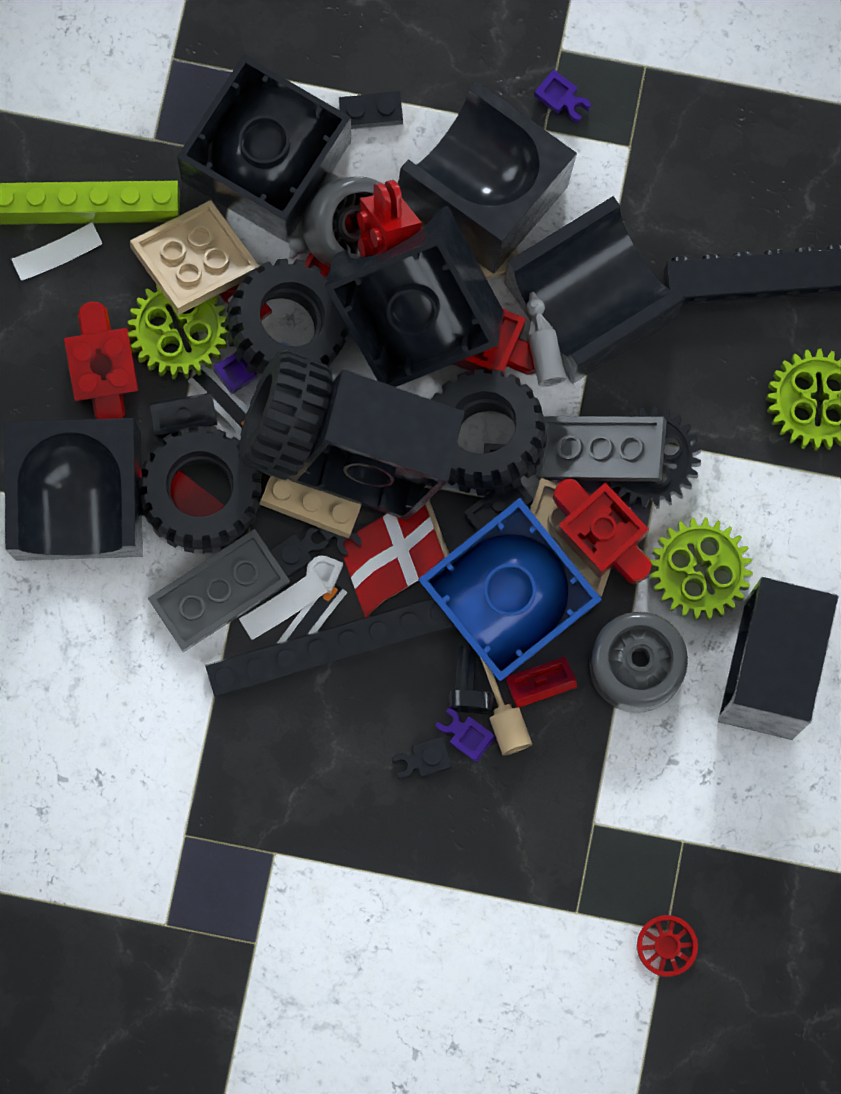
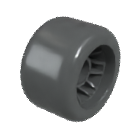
(326, 215)
(631, 686)

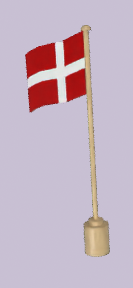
(393, 559)

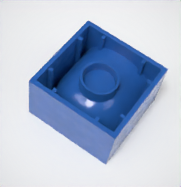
(510, 589)

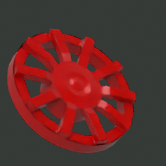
(667, 946)

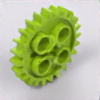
(152, 339)
(790, 397)
(727, 558)

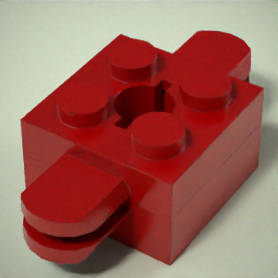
(385, 220)
(510, 352)
(101, 362)
(602, 530)

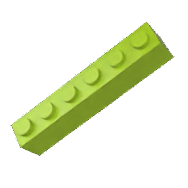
(89, 202)

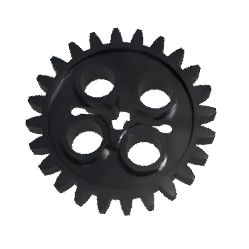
(677, 477)

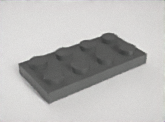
(603, 448)
(219, 590)

